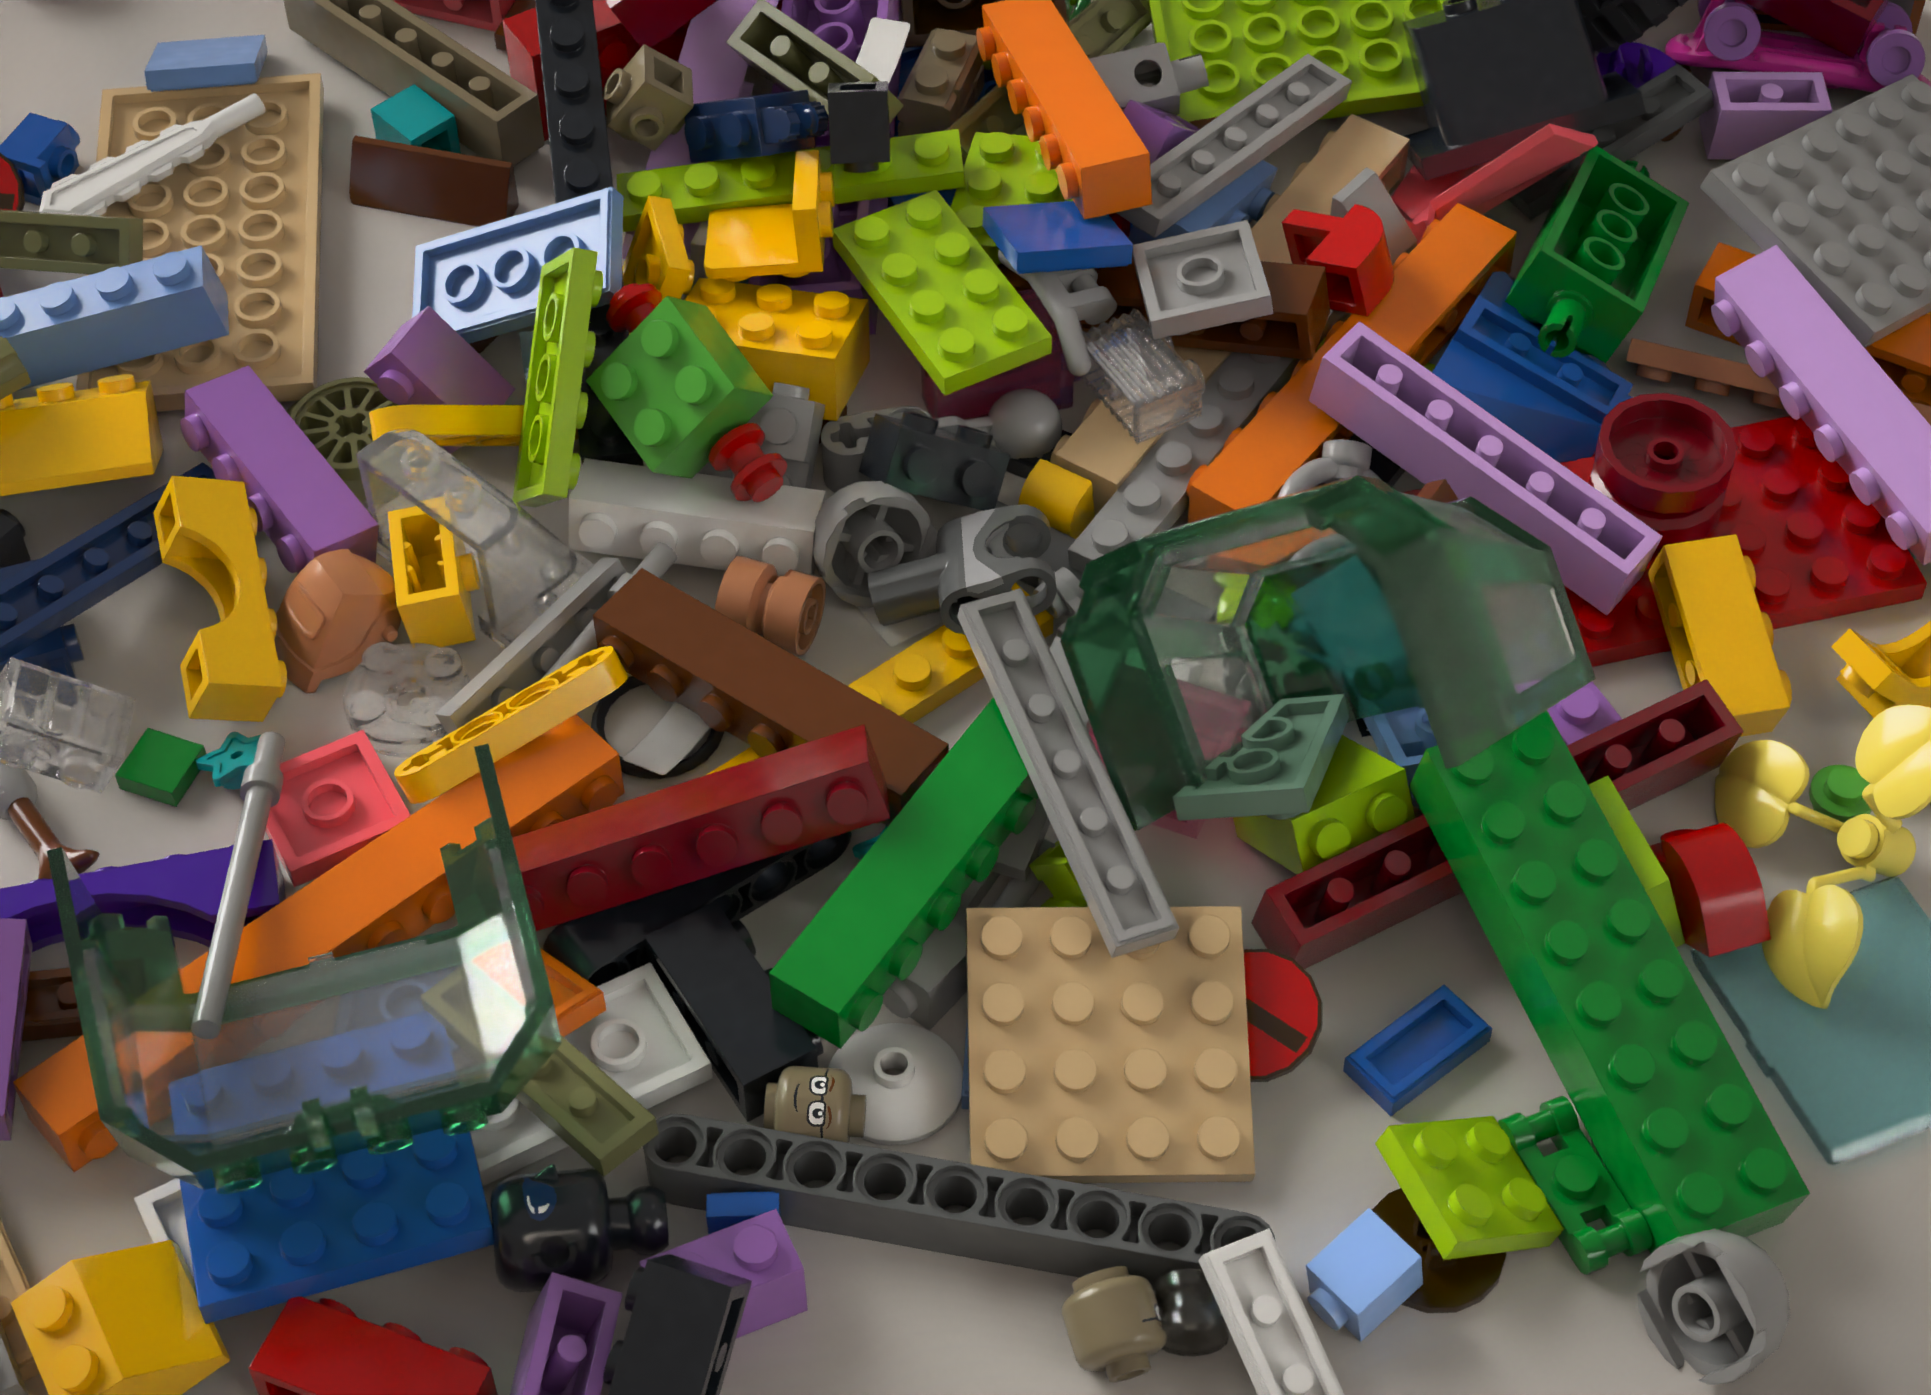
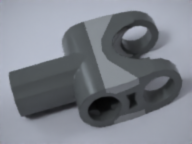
(970, 564)

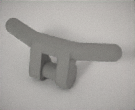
(1069, 299)

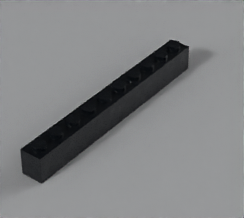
(578, 168)

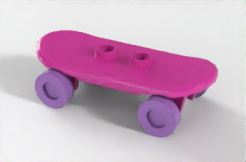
(1733, 39)

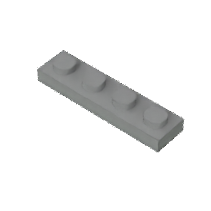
(535, 648)

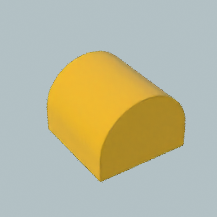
(1061, 496)

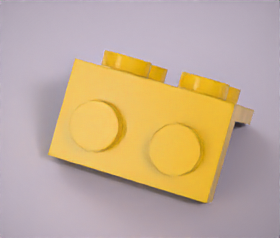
(775, 237)

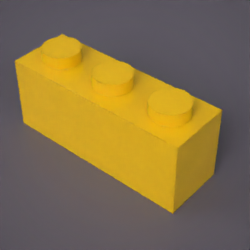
(1719, 630)

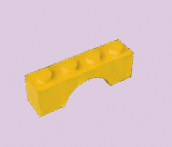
(211, 536)

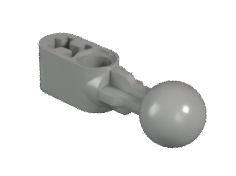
(1021, 424)

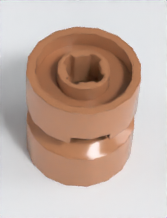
(775, 606)

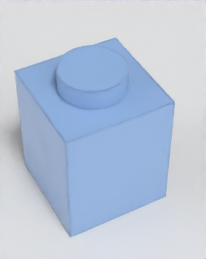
(1363, 1276)

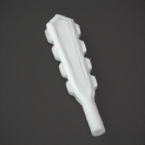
(144, 162)

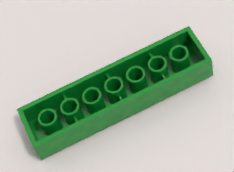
(1607, 989)

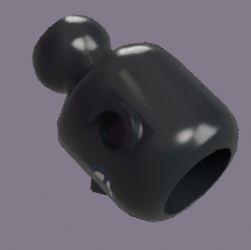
(570, 1226)

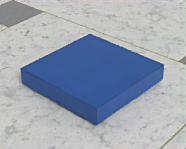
(1055, 238)

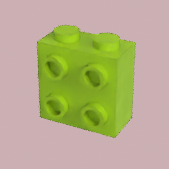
(1354, 803)

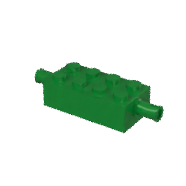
(1597, 256)

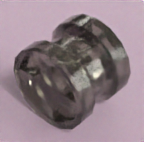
(1190, 1314)

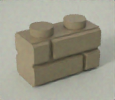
(941, 83)

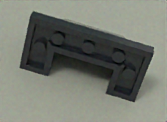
(1503, 73)

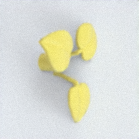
(1757, 790)

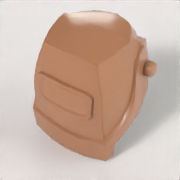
(333, 616)

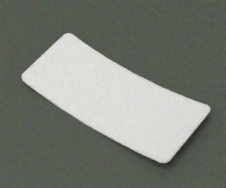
(883, 47)
(669, 740)

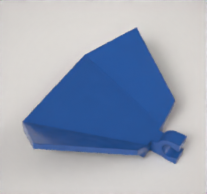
(1539, 396)

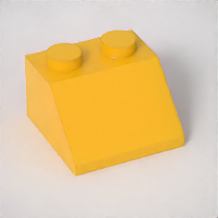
(120, 1325)

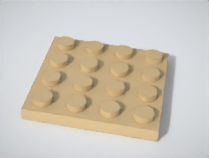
(1106, 1060)

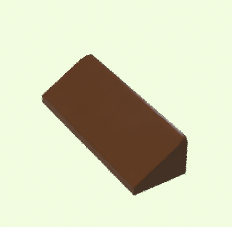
(431, 182)

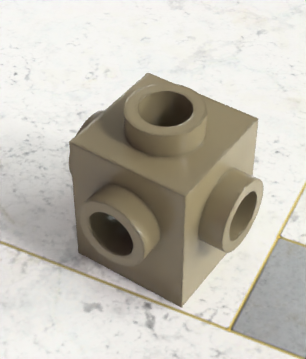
(648, 98)

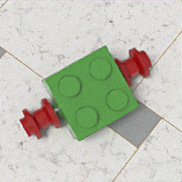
(685, 392)

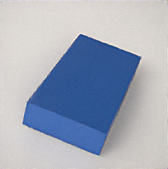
(1417, 1050)

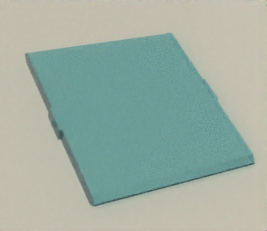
(1865, 1062)

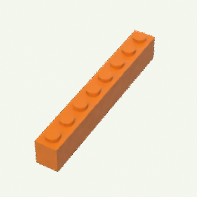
(1418, 316)

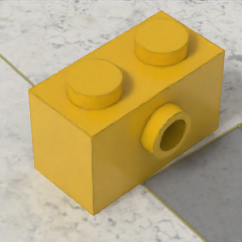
(432, 579)

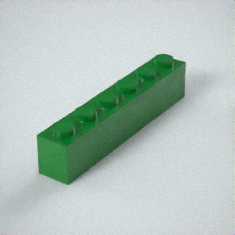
(906, 885)

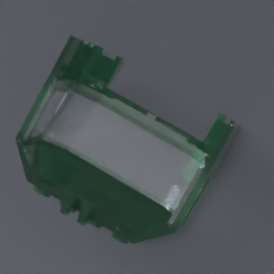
(1310, 598)
(322, 1051)

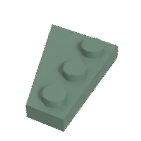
(1276, 768)

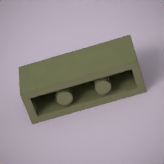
(795, 56)

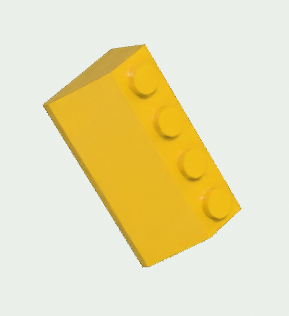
(78, 435)

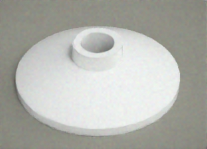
(909, 1104)

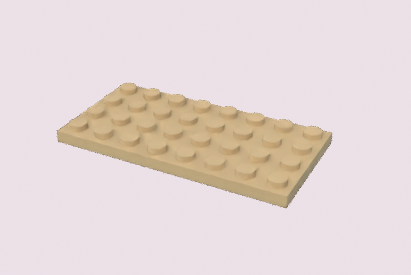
(254, 214)

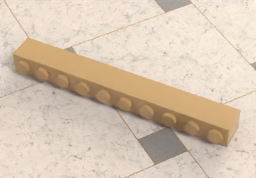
(1100, 445)

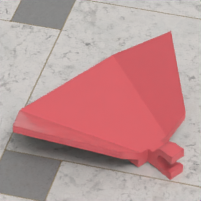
(1491, 182)

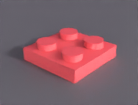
(332, 806)

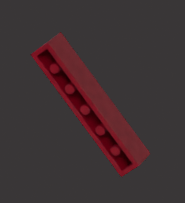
(702, 827)

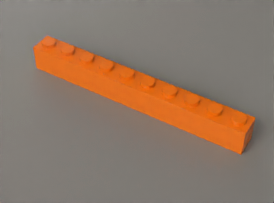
(366, 901)

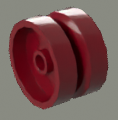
(1666, 464)

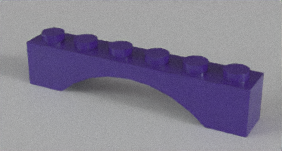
(177, 887)

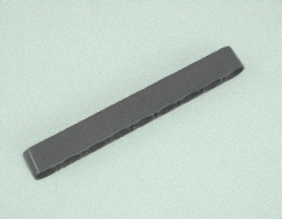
(927, 1187)

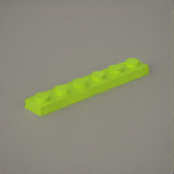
(916, 166)

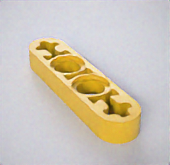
(454, 423)
(511, 724)

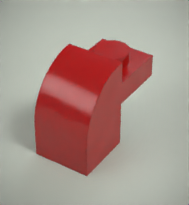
(1350, 250)
(1714, 888)

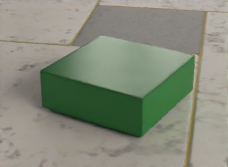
(160, 767)

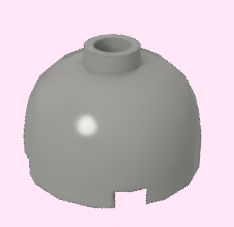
(866, 531)
(1714, 1304)

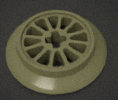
(327, 425)

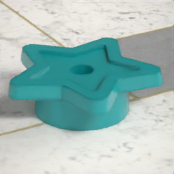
(230, 760)

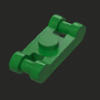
(1577, 1186)

